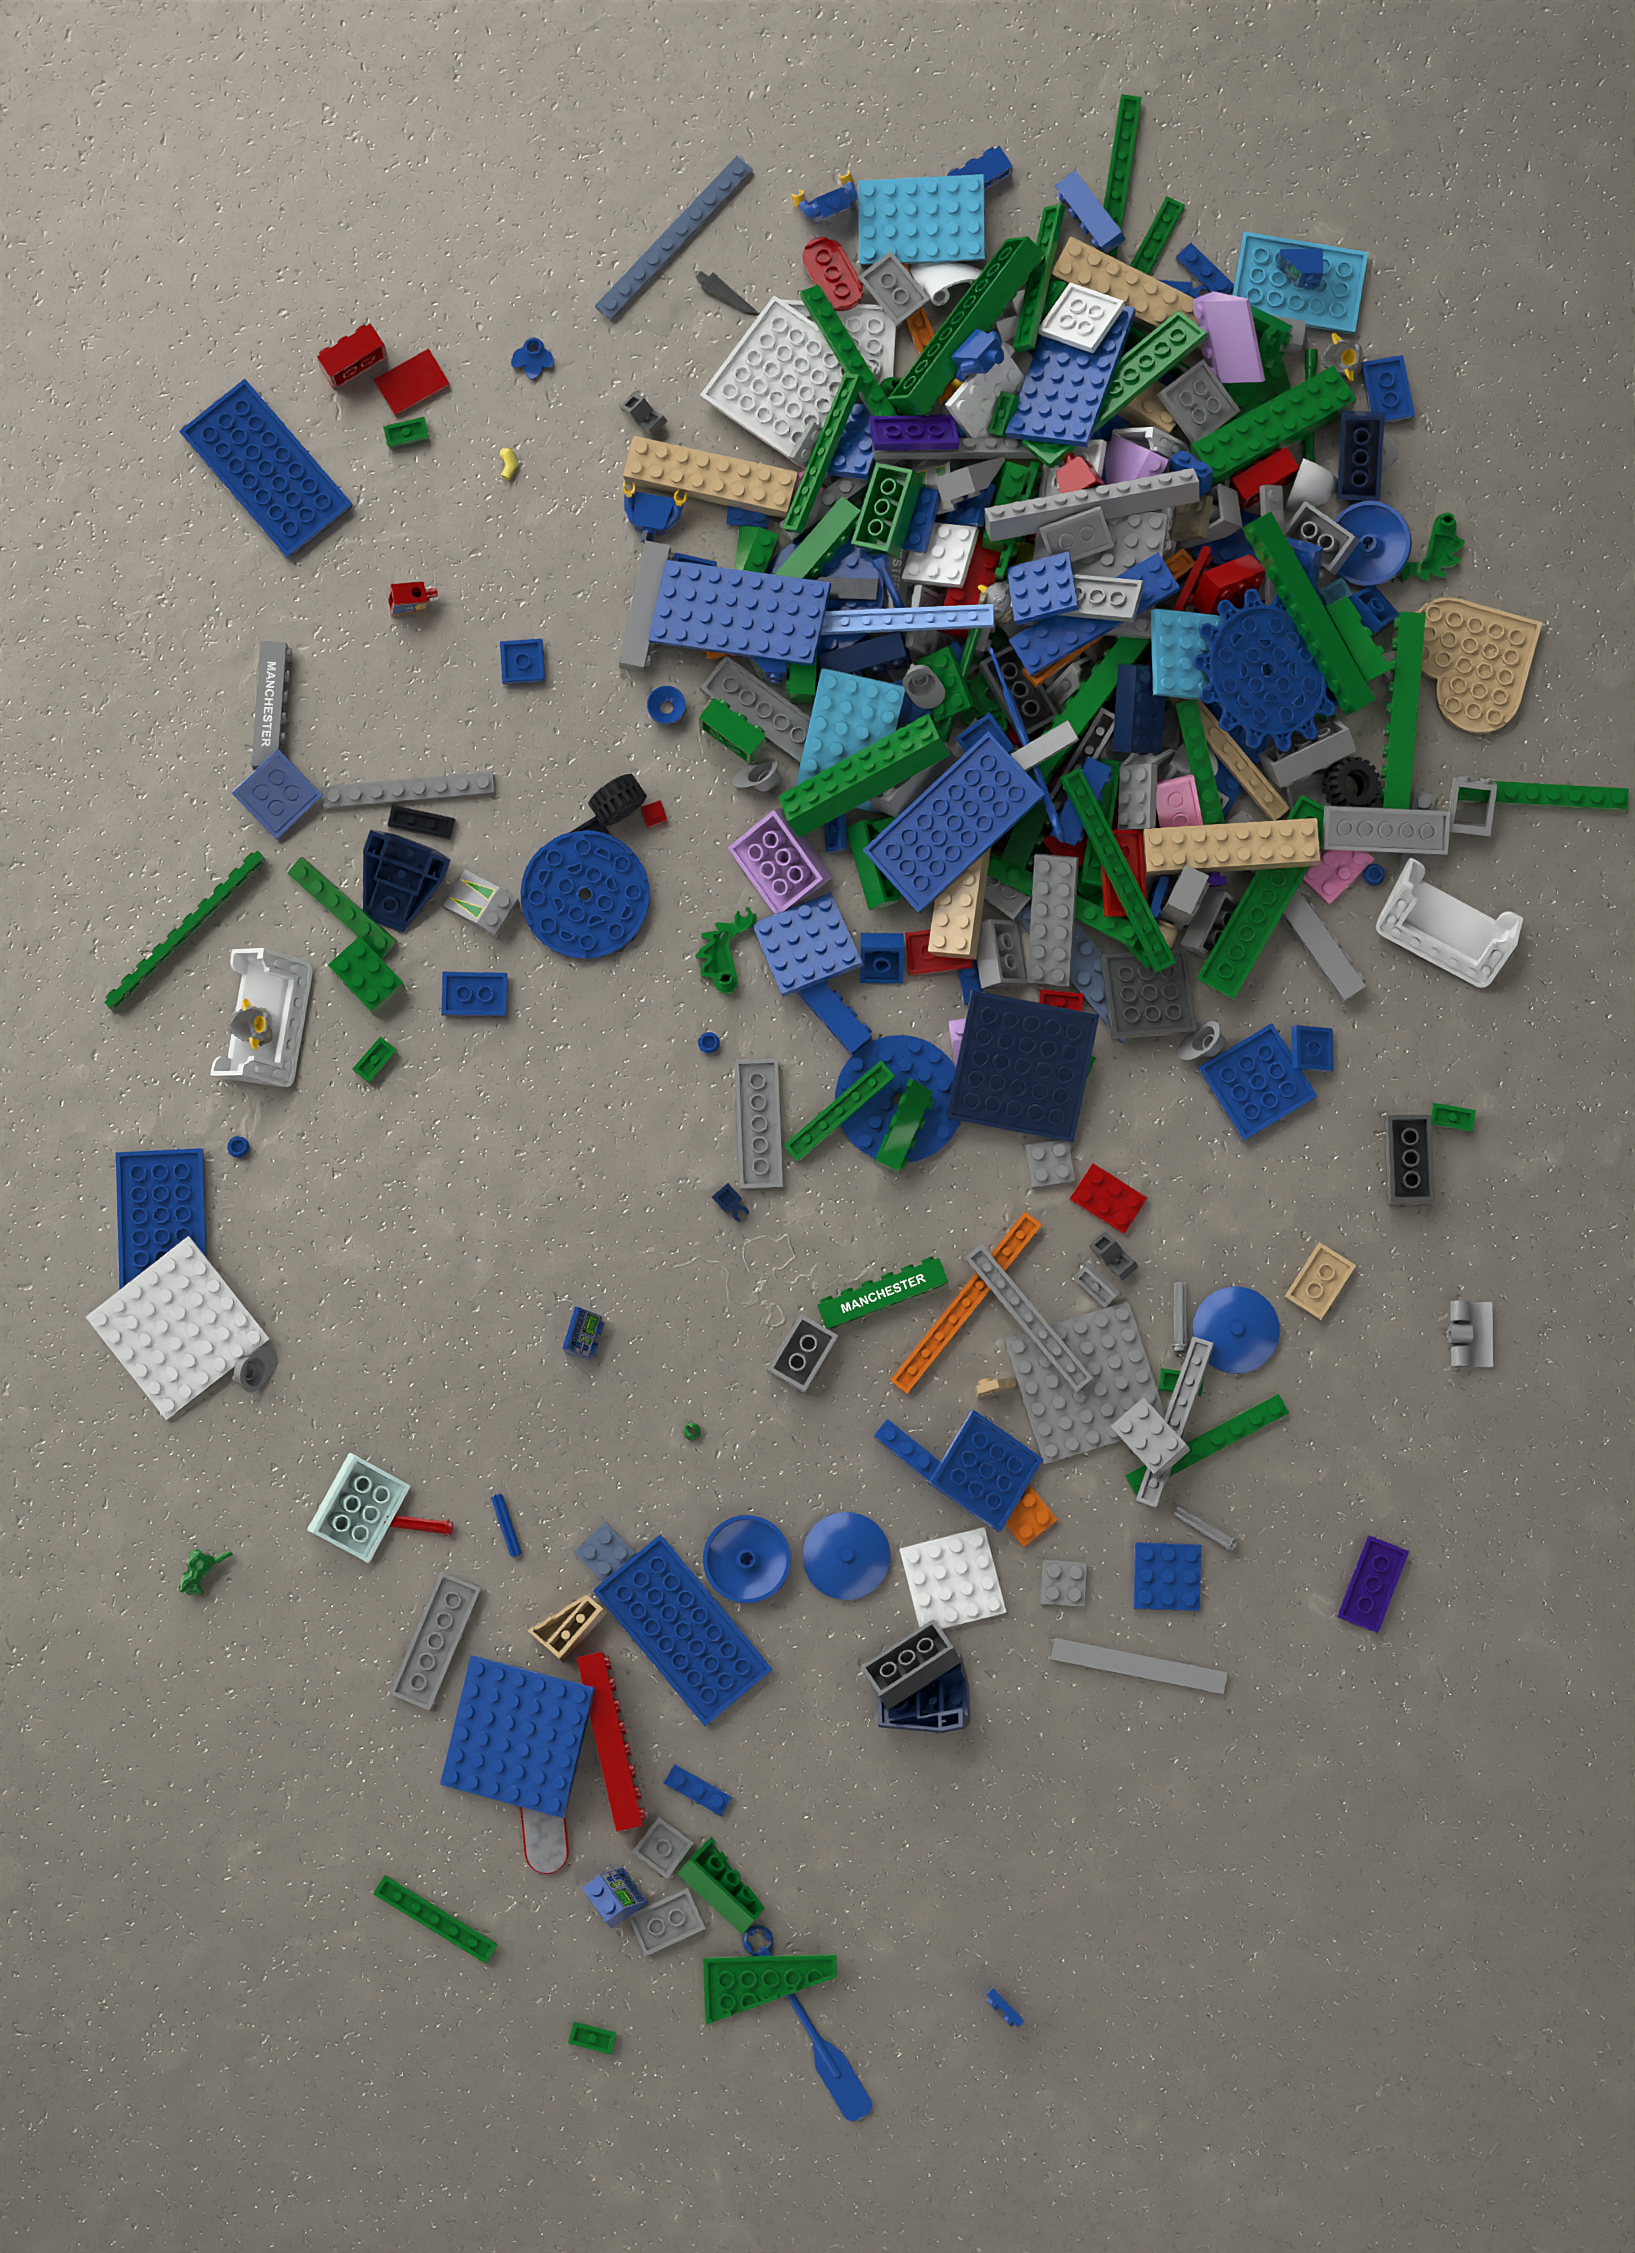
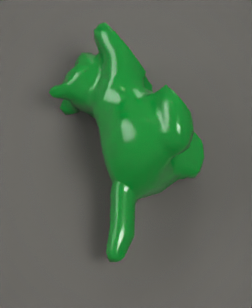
(199, 1566)

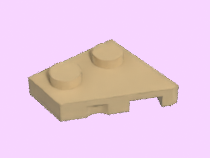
(989, 1386)

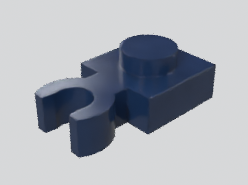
(728, 1200)

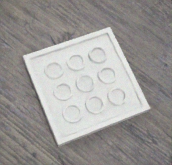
(978, 395)
(953, 1579)

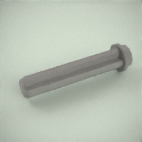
(1180, 1317)
(1206, 1528)

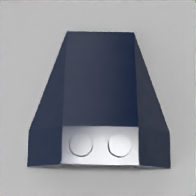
(399, 878)
(936, 1707)

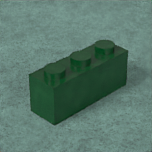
(1026, 837)

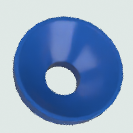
(666, 694)

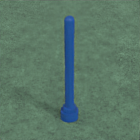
(881, 562)

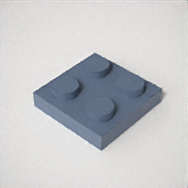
(604, 1552)

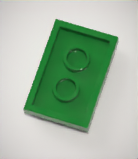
(947, 670)

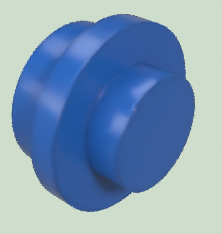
(1374, 874)
(708, 1043)
(238, 1147)

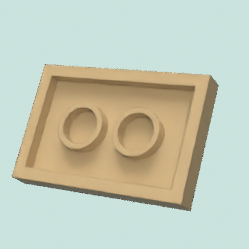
(1320, 1281)

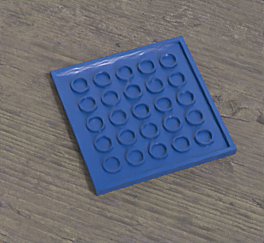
(517, 1736)

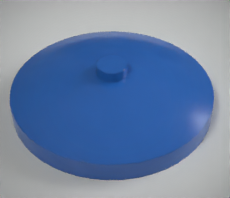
(1382, 546)
(1240, 1327)
(846, 1556)
(746, 1559)

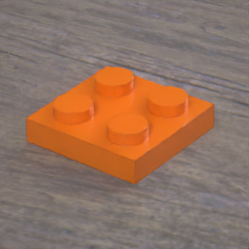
(1029, 1517)

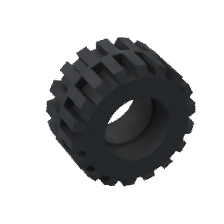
(1363, 775)
(617, 799)

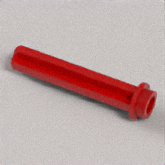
(421, 1524)

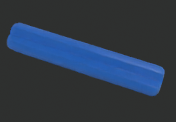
(506, 1525)

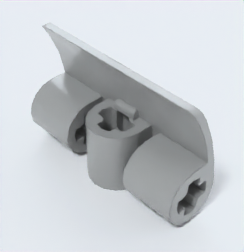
(1471, 1334)

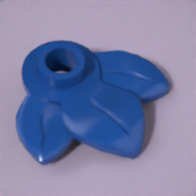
(532, 361)

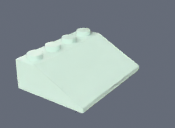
(357, 1507)

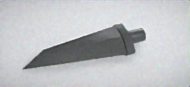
(717, 287)

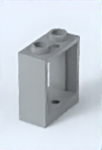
(1468, 827)

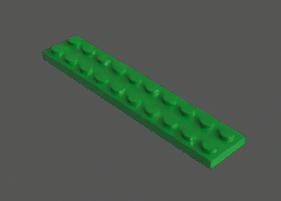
(1134, 375)
(1256, 916)

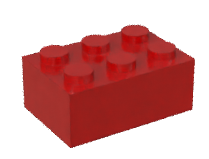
(352, 355)
(1277, 470)
(1228, 583)

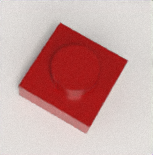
(654, 814)

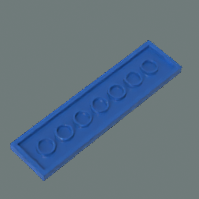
(1062, 635)

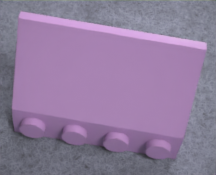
(1232, 338)
(1130, 461)
(779, 862)

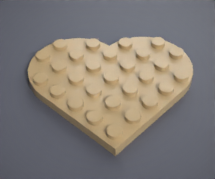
(1478, 661)

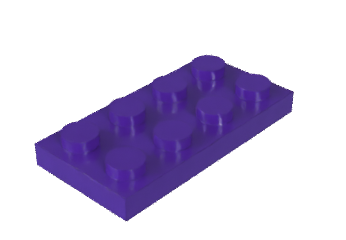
(913, 432)
(1372, 1584)

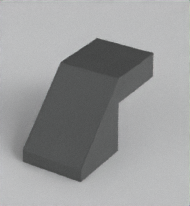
(642, 414)
(1113, 1256)

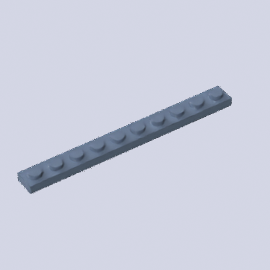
(673, 238)

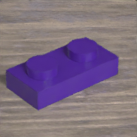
(1215, 879)

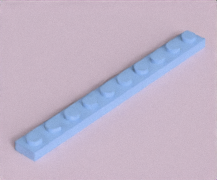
(909, 619)

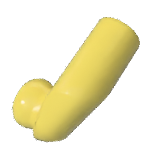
(511, 462)

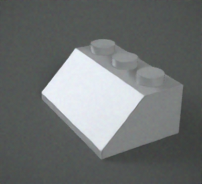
(1209, 922)
(1000, 955)

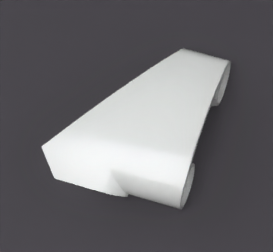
(938, 276)

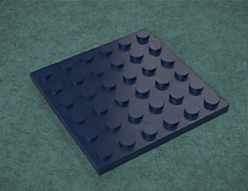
(1022, 1066)

